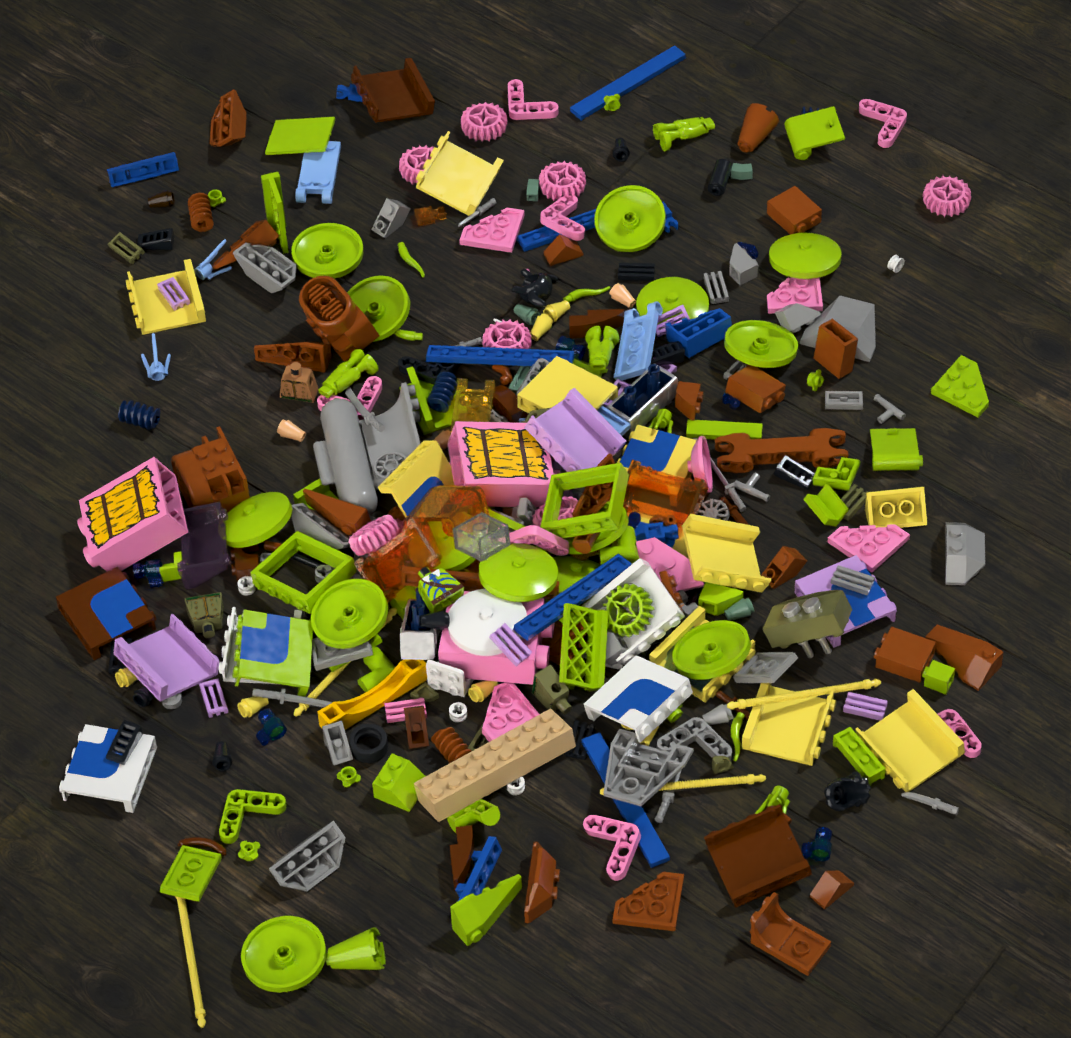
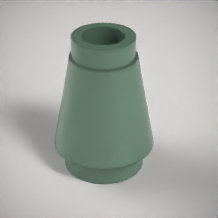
(526, 313)
(740, 609)

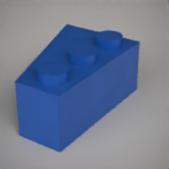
(699, 332)

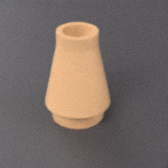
(622, 295)
(291, 431)

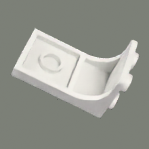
(447, 678)

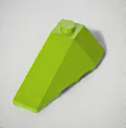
(477, 913)

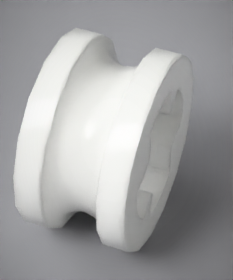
(895, 263)
(246, 590)
(458, 706)
(516, 790)

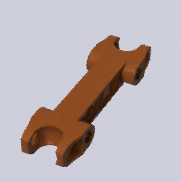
(750, 452)

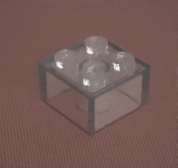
(481, 536)

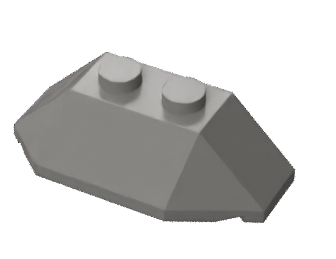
(266, 266)
(317, 527)
(963, 553)
(311, 859)

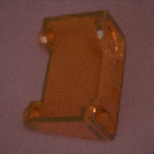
(662, 493)
(450, 505)
(410, 548)

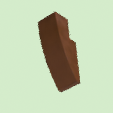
(582, 323)
(507, 404)
(461, 854)

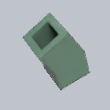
(741, 171)
(533, 190)

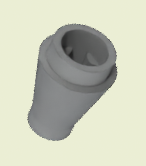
(718, 715)

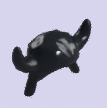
(535, 287)

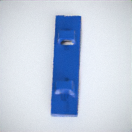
(143, 169)
(484, 864)

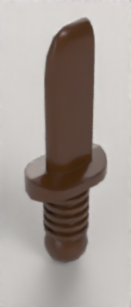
(733, 512)
(726, 699)

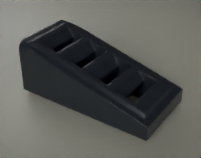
(161, 239)
(668, 354)
(792, 478)
(128, 730)

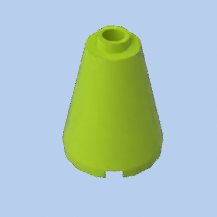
(358, 952)

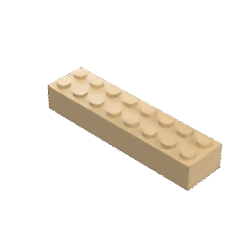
(494, 765)

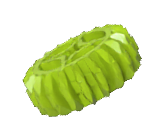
(618, 621)

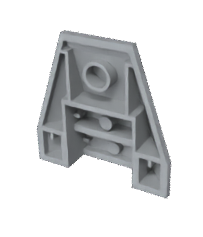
(854, 316)
(639, 770)

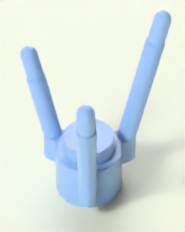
(205, 269)
(156, 370)

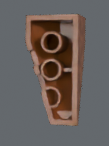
(258, 234)
(309, 354)
(594, 496)
(341, 514)
(971, 657)

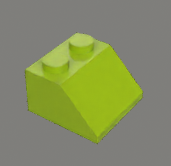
(396, 783)

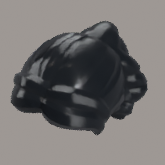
(847, 792)

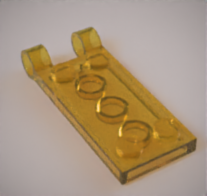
(473, 404)

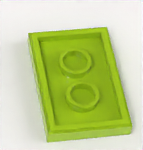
(190, 873)

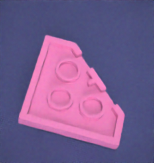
(495, 232)
(795, 290)
(869, 543)
(663, 557)
(506, 711)

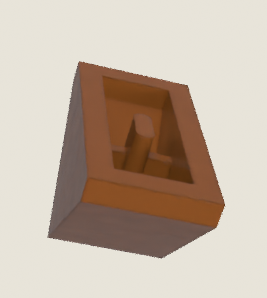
(562, 250)
(830, 888)

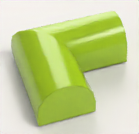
(837, 478)
(625, 547)
(380, 668)
(479, 811)

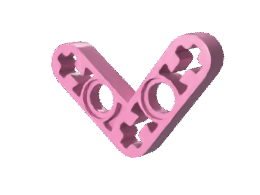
(550, 109)
(890, 120)
(571, 229)
(365, 391)
(541, 538)
(959, 724)
(619, 837)

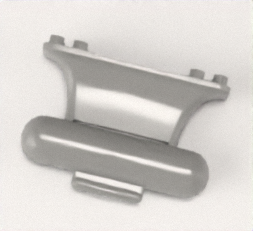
(353, 446)

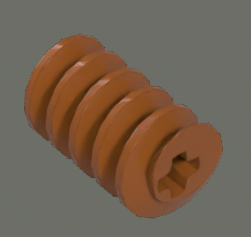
(200, 212)
(450, 744)

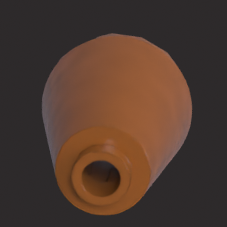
(756, 126)

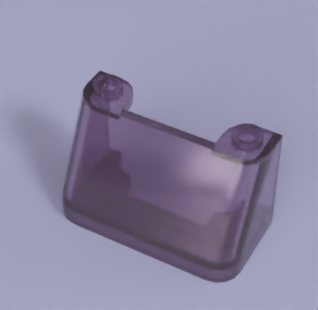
(204, 545)

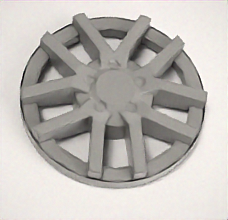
(389, 465)

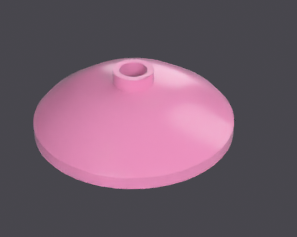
(701, 462)

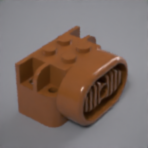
(335, 316)
(210, 474)

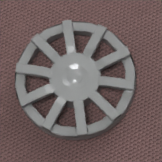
(712, 512)

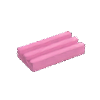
(398, 707)

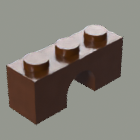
(244, 562)

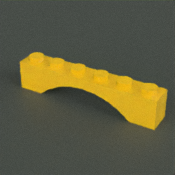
(401, 680)

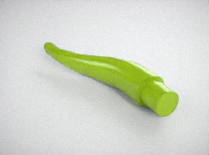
(408, 259)
(584, 292)
(409, 335)
(735, 728)

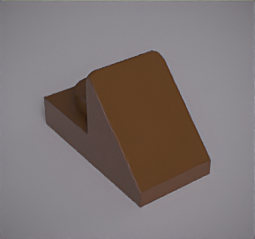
(416, 726)

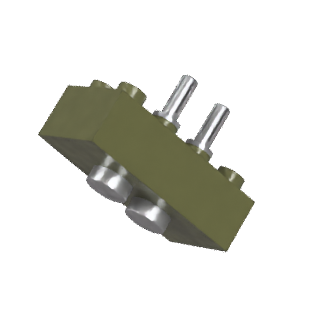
(808, 619)

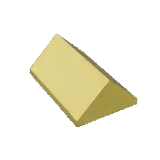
(897, 506)

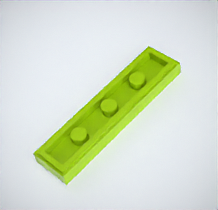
(421, 399)
(715, 429)

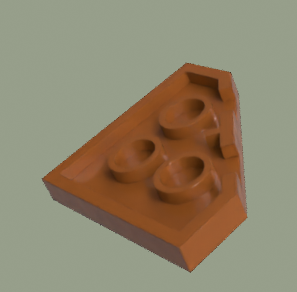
(652, 904)

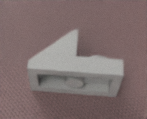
(524, 511)
(337, 742)

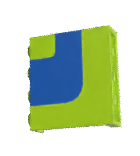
(273, 650)

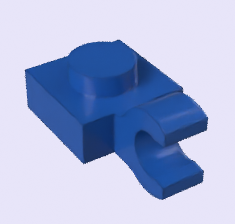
(350, 92)
(670, 221)
(660, 531)

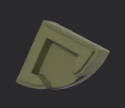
(426, 692)
(721, 764)

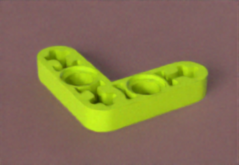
(240, 807)

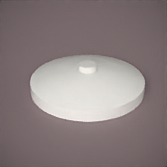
(477, 617)

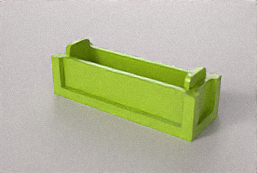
(859, 755)

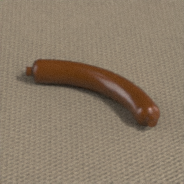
(203, 842)

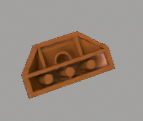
(228, 121)
(541, 883)

